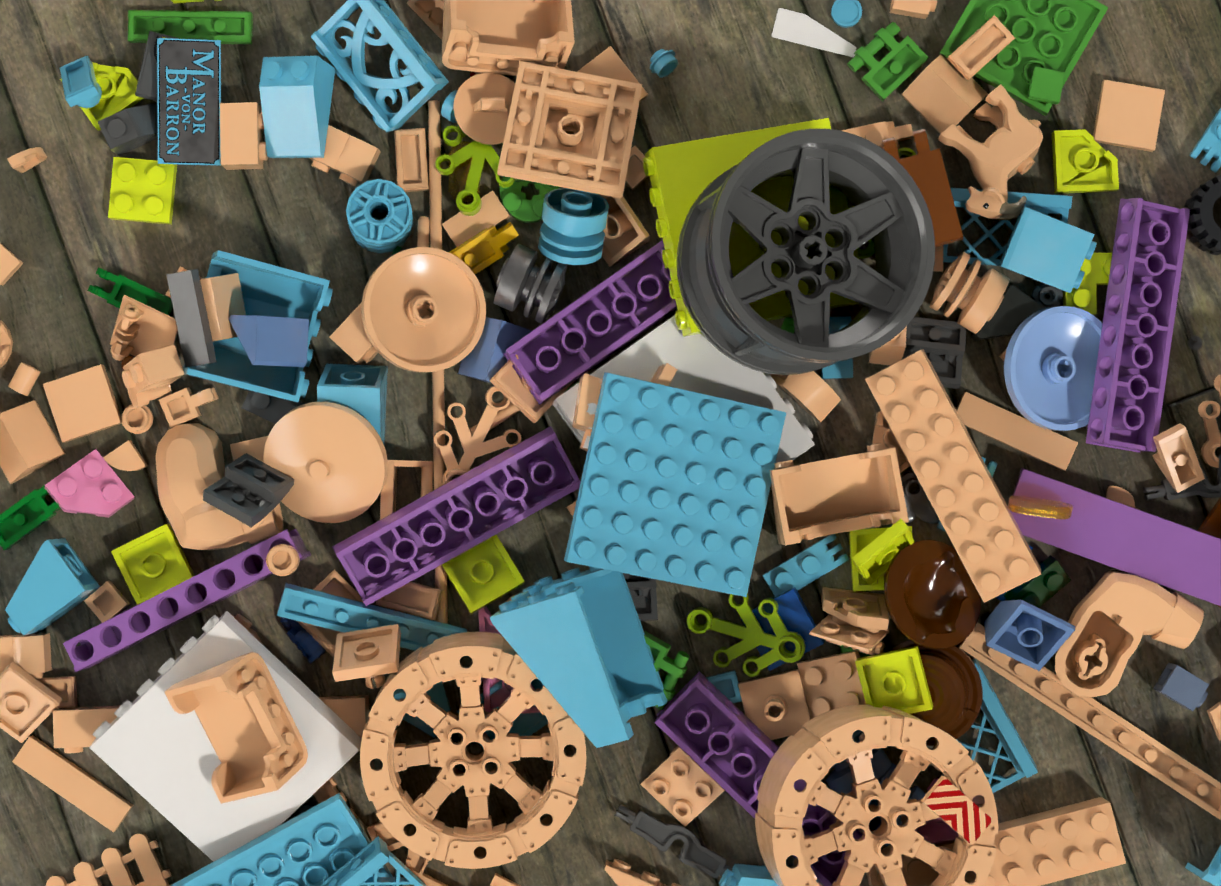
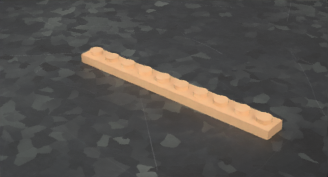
(1102, 725)

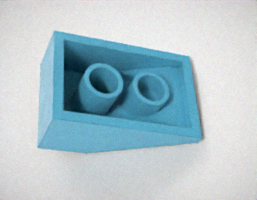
(296, 105)

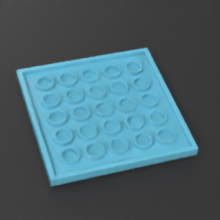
(674, 485)

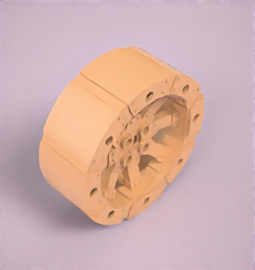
(829, 741)
(414, 821)

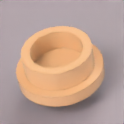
(137, 419)

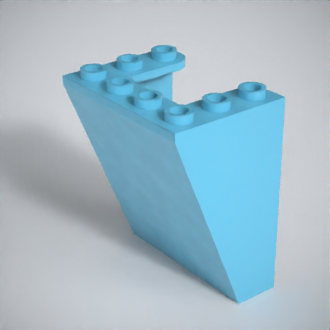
(585, 649)

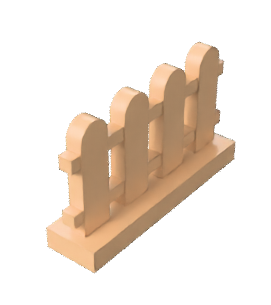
(116, 867)

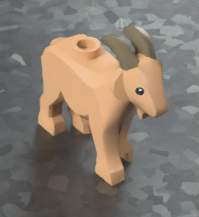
(999, 157)

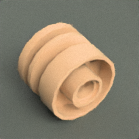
(974, 295)

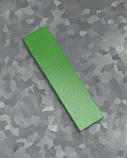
(227, 26)

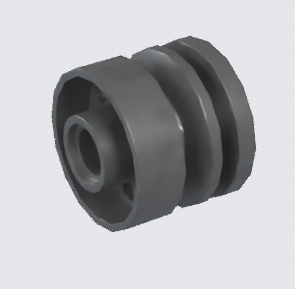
(526, 282)

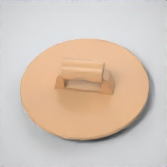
(484, 107)

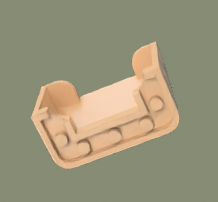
(501, 33)
(837, 494)
(245, 726)

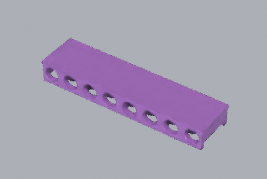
(594, 325)
(1137, 325)
(457, 516)
(1124, 538)
(178, 603)
(736, 756)

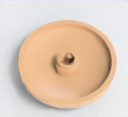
(423, 309)
(331, 457)

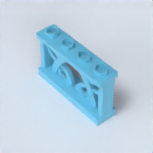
(353, 70)

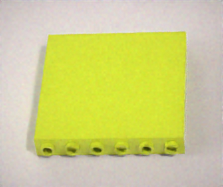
(682, 173)

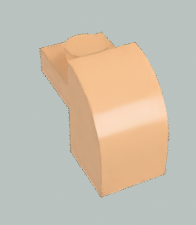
(809, 392)

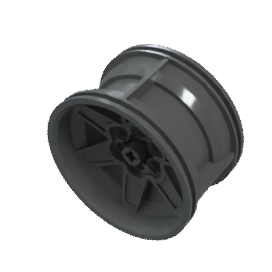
(885, 209)

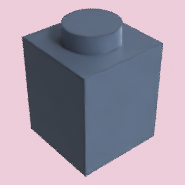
(1182, 687)

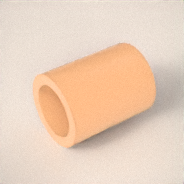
(24, 379)

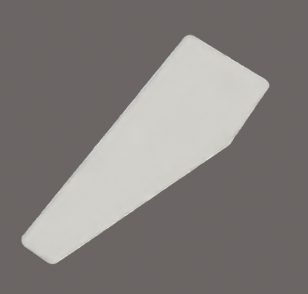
(805, 31)

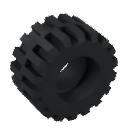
(1201, 216)

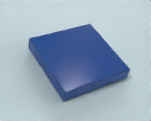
(796, 619)

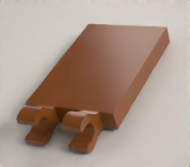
(931, 178)

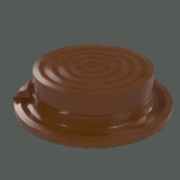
(931, 595)
(953, 688)

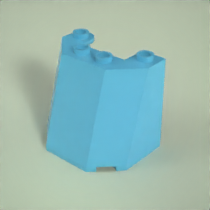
(265, 292)

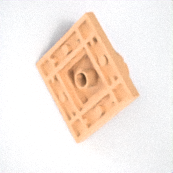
(570, 129)

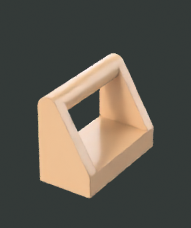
(388, 493)

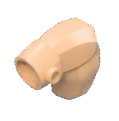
(186, 464)
(1111, 625)

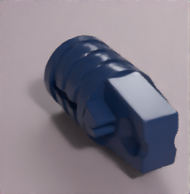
(303, 640)

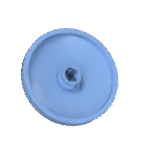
(1054, 367)

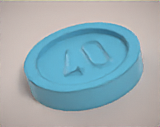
(846, 12)

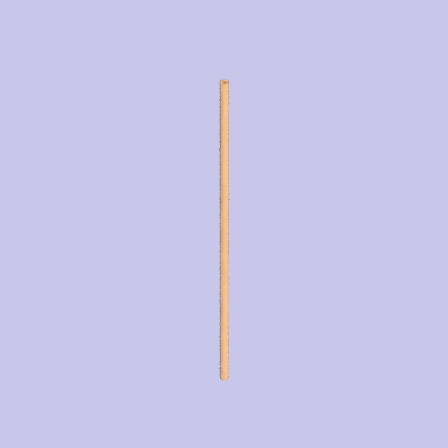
(438, 391)

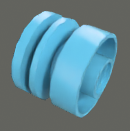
(374, 198)
(573, 226)

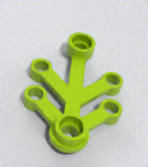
(478, 153)
(751, 634)

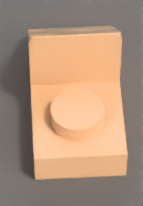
(1177, 458)

